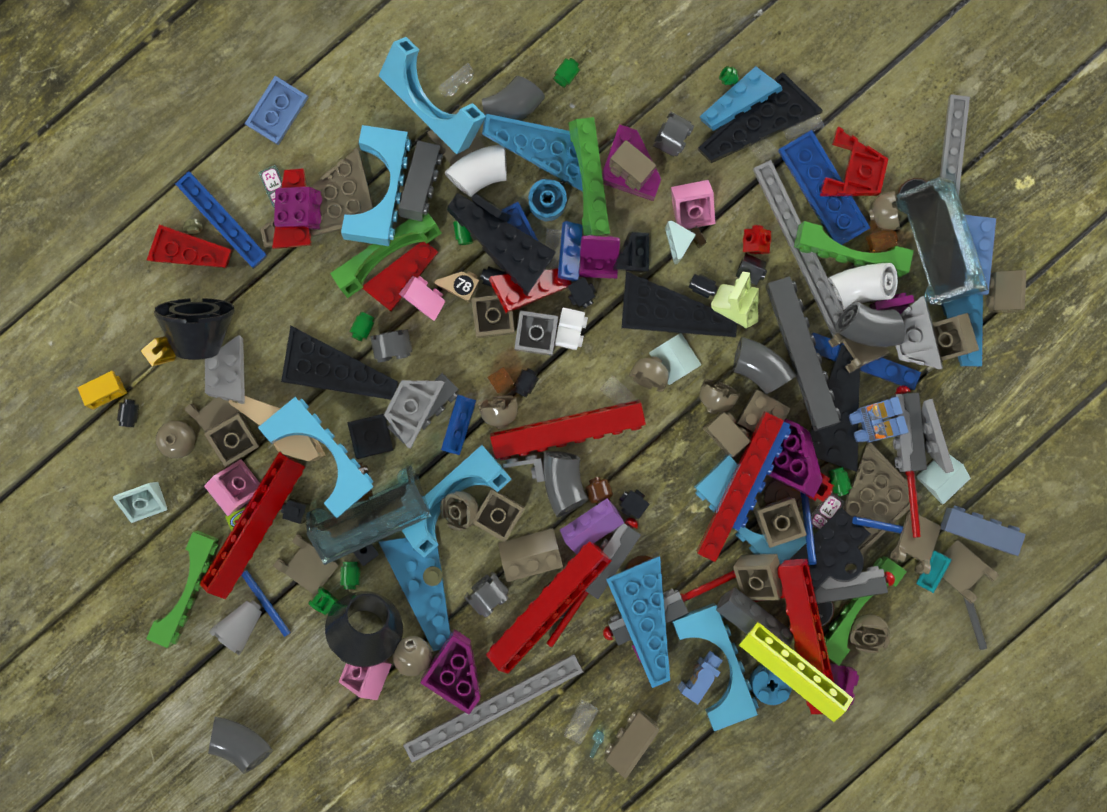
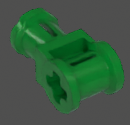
(325, 604)

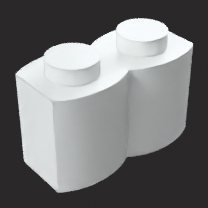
(570, 329)

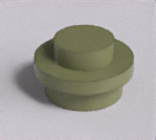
(192, 226)
(432, 576)

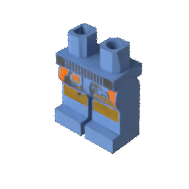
(872, 421)
(702, 677)

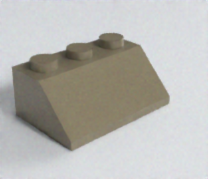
(530, 555)
(631, 742)

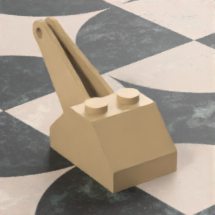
(295, 446)

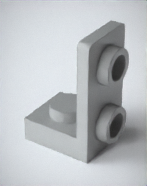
(537, 470)

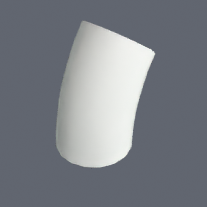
(479, 169)
(865, 284)

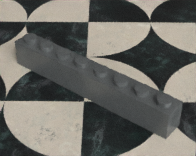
(803, 354)

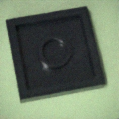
(370, 436)

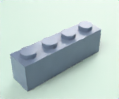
(983, 531)

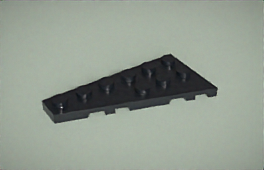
(506, 245)

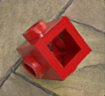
(756, 240)
(824, 490)

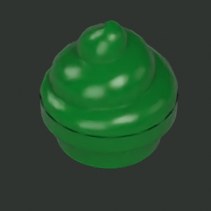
(729, 76)

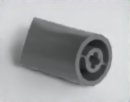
(515, 100)
(871, 326)
(761, 365)
(563, 482)
(238, 744)

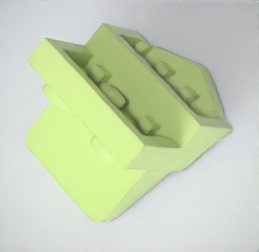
(738, 301)

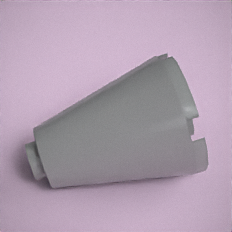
(237, 626)

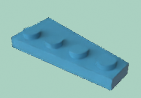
(748, 91)

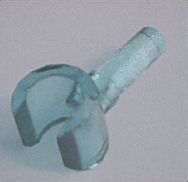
(598, 737)

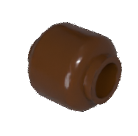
(598, 490)

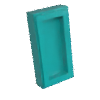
(939, 565)

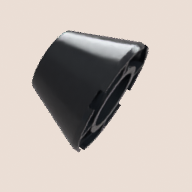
(195, 328)
(361, 648)

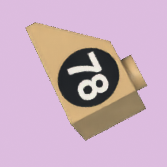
(460, 284)

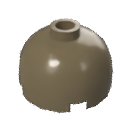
(886, 211)
(650, 373)
(717, 396)
(499, 411)
(175, 439)
(459, 510)
(870, 633)
(412, 656)

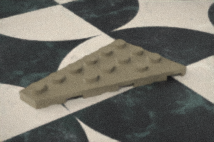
(342, 192)
(877, 493)

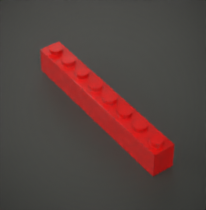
(567, 429)
(739, 486)
(252, 526)
(548, 607)
(804, 617)

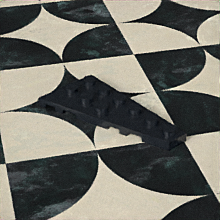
(761, 121)
(664, 310)
(321, 366)
(838, 442)

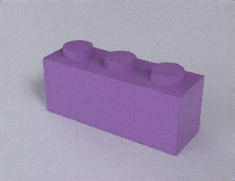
(592, 525)

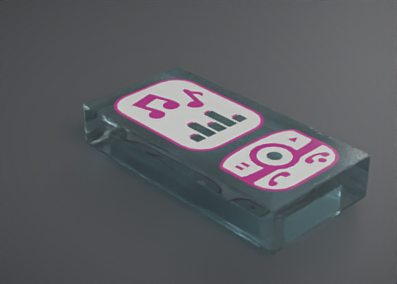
(271, 180)

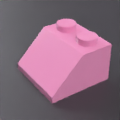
(693, 204)
(422, 297)
(233, 487)
(365, 681)

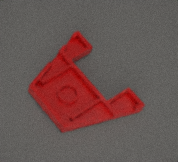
(864, 169)

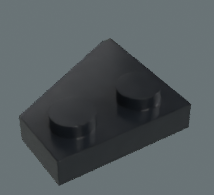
(634, 253)

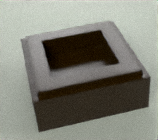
(699, 240)

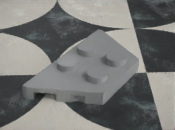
(920, 339)
(226, 372)
(411, 407)
(933, 434)

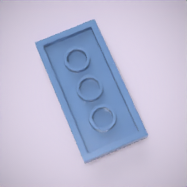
(983, 233)

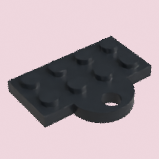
(836, 548)

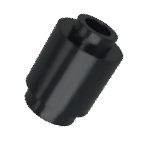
(487, 273)
(703, 285)
(526, 382)
(127, 413)

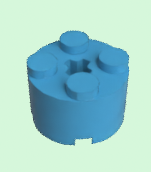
(548, 189)
(771, 695)

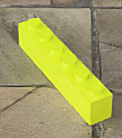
(796, 672)

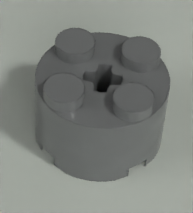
(672, 134)
(391, 344)
(487, 594)

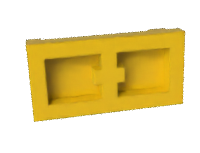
(158, 351)
(101, 390)

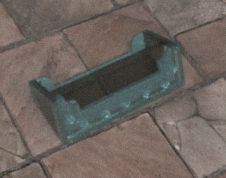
(943, 241)
(368, 520)

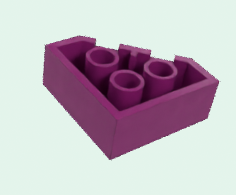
(650, 188)
(798, 462)
(454, 673)

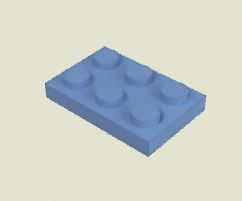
(276, 110)

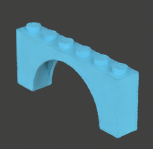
(401, 76)
(377, 224)
(296, 420)
(477, 469)
(713, 488)
(736, 701)

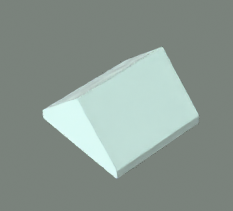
(678, 239)
(677, 357)
(943, 484)
(141, 501)

